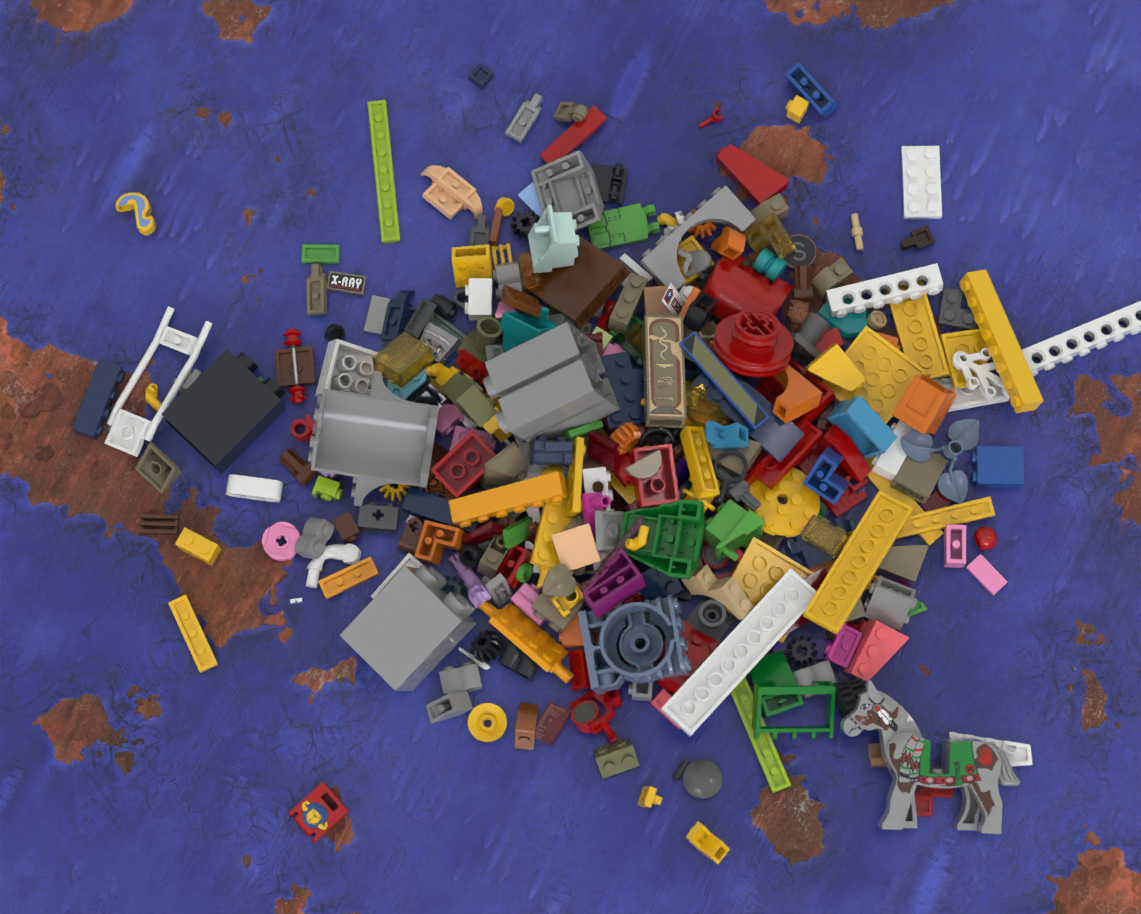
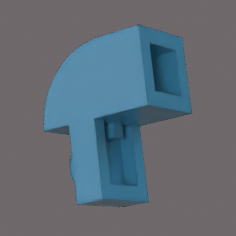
(727, 437)

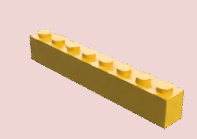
(1001, 341)

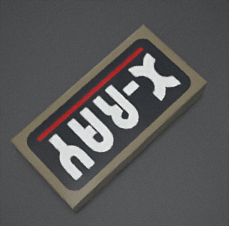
(346, 283)

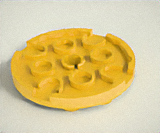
(790, 517)

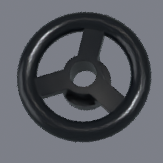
(654, 437)

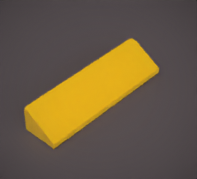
(699, 462)

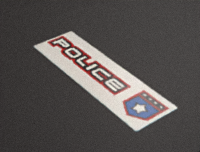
(673, 300)

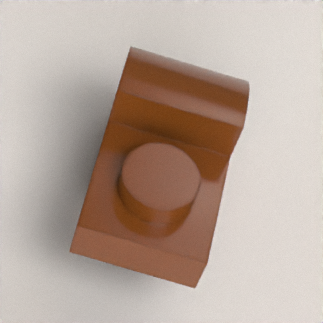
(526, 726)

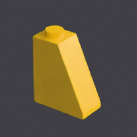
(836, 369)

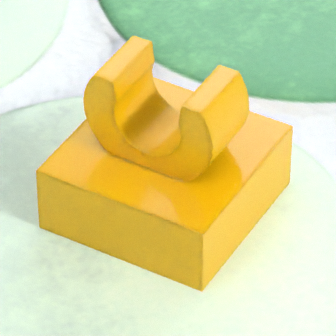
(648, 797)

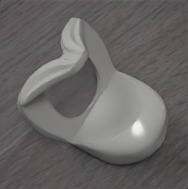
(698, 261)

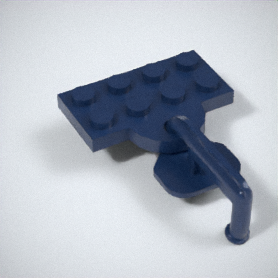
(628, 389)

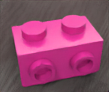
(843, 646)

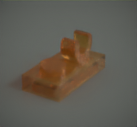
(528, 277)

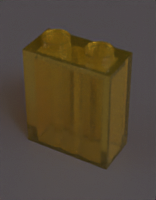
(402, 359)

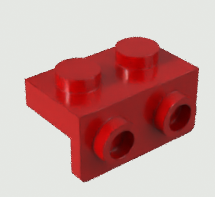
(472, 366)

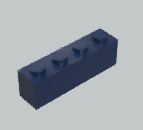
(98, 400)
(431, 508)

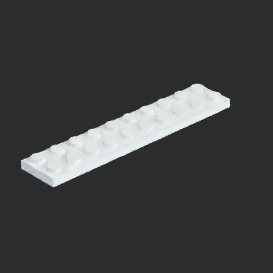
(739, 652)

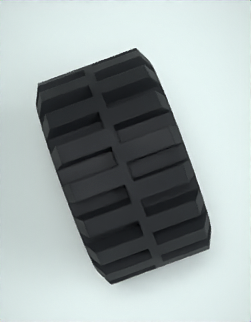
(846, 695)

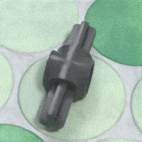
(740, 491)

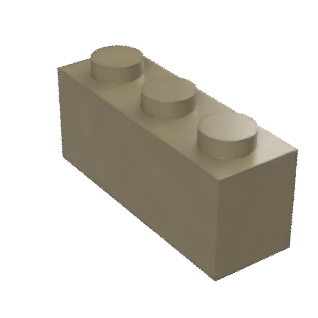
(627, 303)

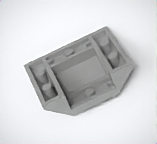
(570, 187)

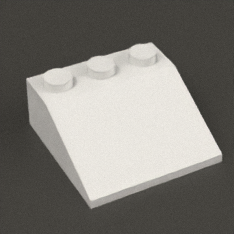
(346, 368)

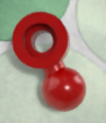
(603, 321)

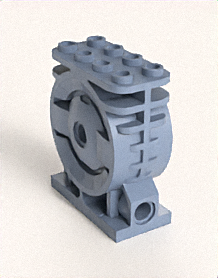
(663, 613)

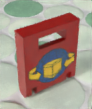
(316, 815)

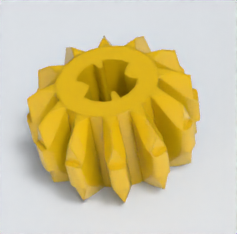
(394, 492)

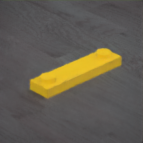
(574, 501)
(193, 633)

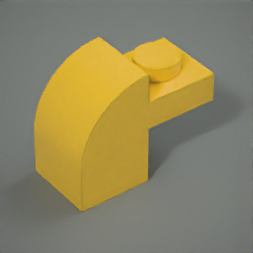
(707, 843)

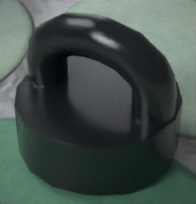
(334, 332)

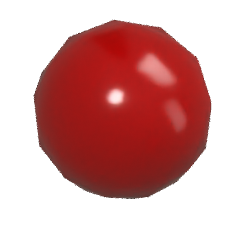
(985, 538)

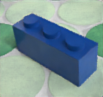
(812, 89)

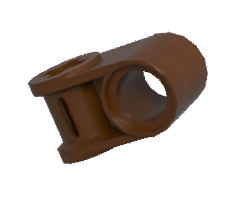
(410, 537)

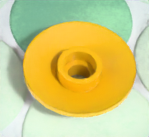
(485, 712)

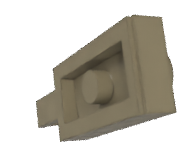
(316, 291)

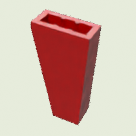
(750, 175)

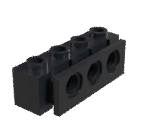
(428, 392)

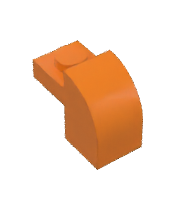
(729, 243)

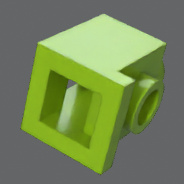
(327, 489)

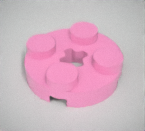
(275, 532)

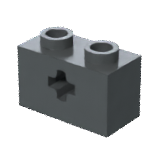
(388, 522)

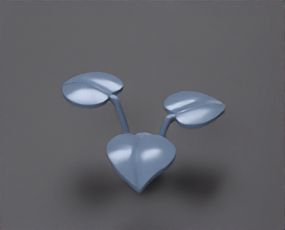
(964, 437)

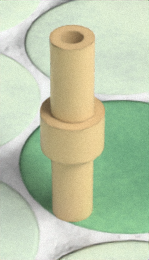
(857, 232)

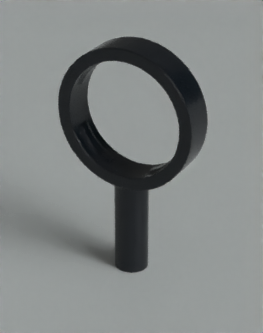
(725, 482)

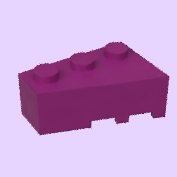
(614, 585)

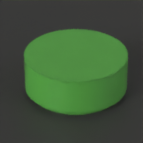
(524, 573)

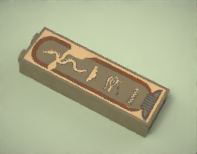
(664, 371)

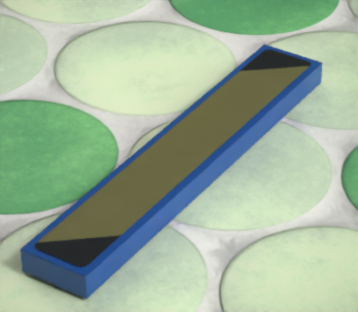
(724, 381)

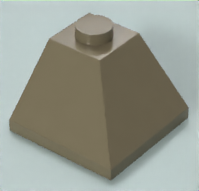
(506, 467)

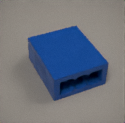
(998, 466)

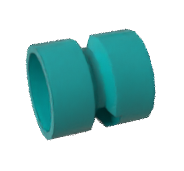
(769, 264)

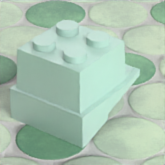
(553, 241)

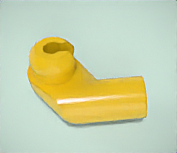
(666, 219)
(434, 370)
(151, 396)
(639, 541)

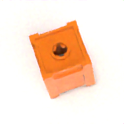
(924, 404)

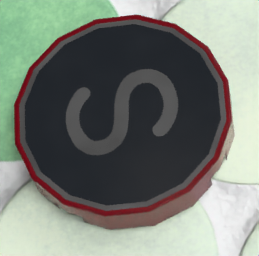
(805, 253)

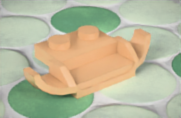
(451, 192)

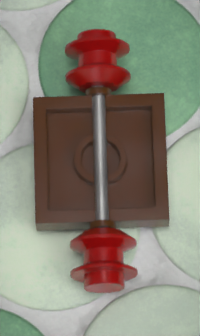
(295, 366)

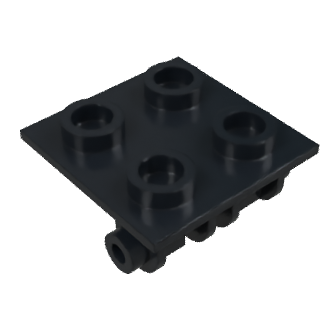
(611, 181)

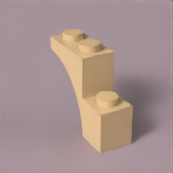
(723, 590)

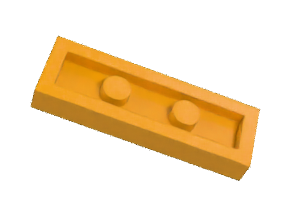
(348, 577)

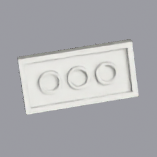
(921, 182)

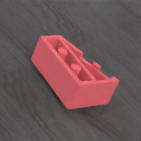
(874, 649)

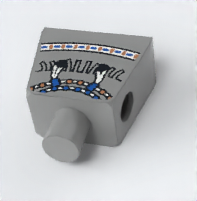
(440, 341)

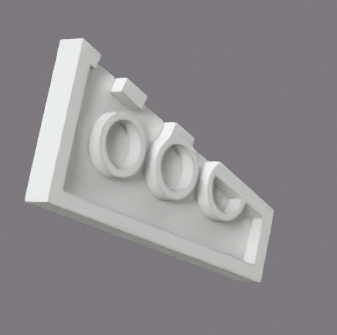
(972, 398)
(1017, 753)

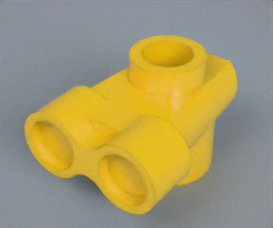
(565, 604)

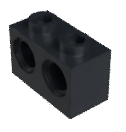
(700, 312)

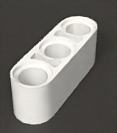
(254, 488)

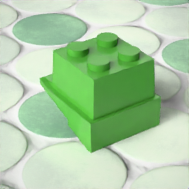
(732, 529)

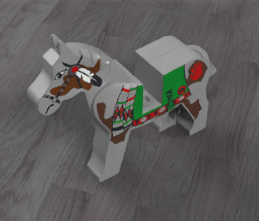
(964, 764)

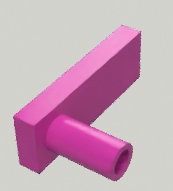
(590, 503)

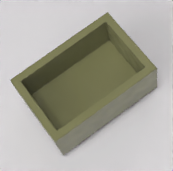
(469, 399)

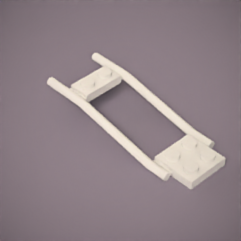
(130, 430)

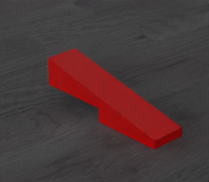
(574, 136)

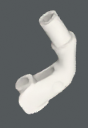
(347, 553)

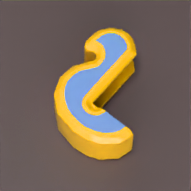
(138, 202)

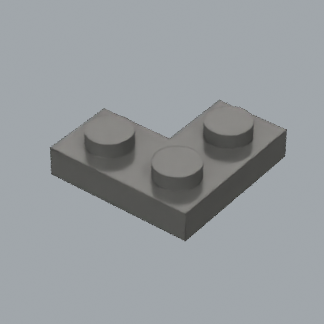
(951, 314)

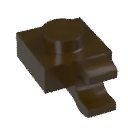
(919, 238)

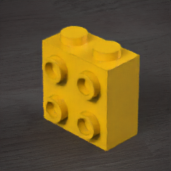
(471, 263)

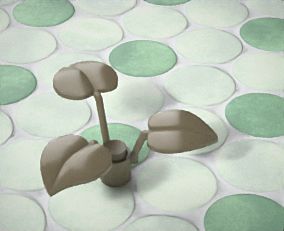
(559, 580)

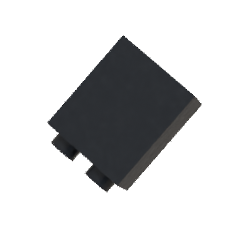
(225, 409)

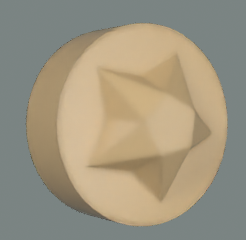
(876, 320)

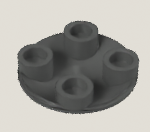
(702, 779)

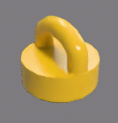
(506, 205)

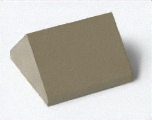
(158, 468)

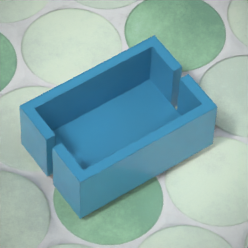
(862, 426)

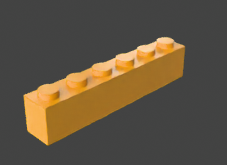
(508, 498)

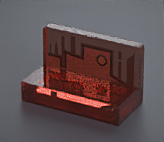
(551, 723)

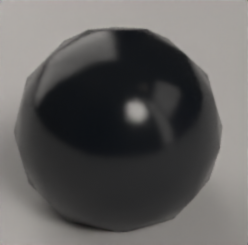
(470, 555)

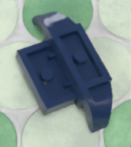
(397, 317)
(811, 553)

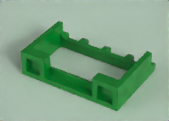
(770, 688)

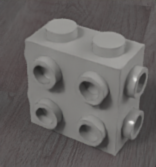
(890, 603)

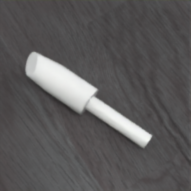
(483, 665)

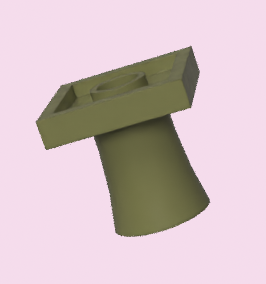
(483, 334)

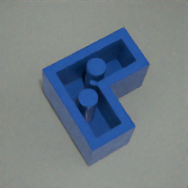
(824, 480)

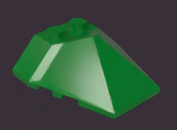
(672, 538)

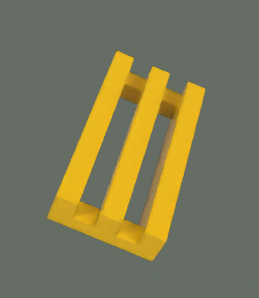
(500, 248)

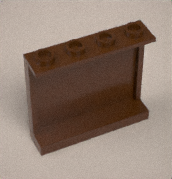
(581, 288)

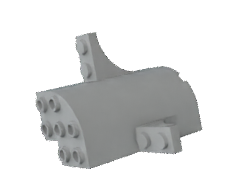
(373, 438)

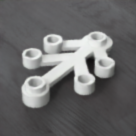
(981, 371)

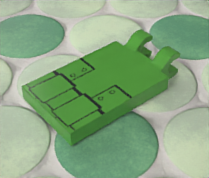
(623, 226)

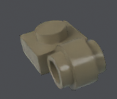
(569, 110)

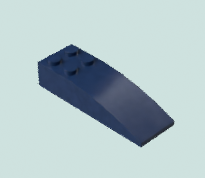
(774, 435)

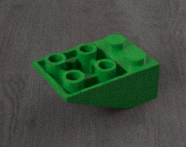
(776, 668)

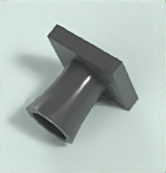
(807, 336)
(714, 627)

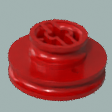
(753, 343)

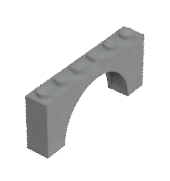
(721, 208)

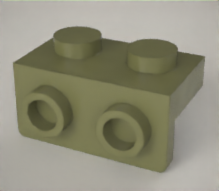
(615, 757)

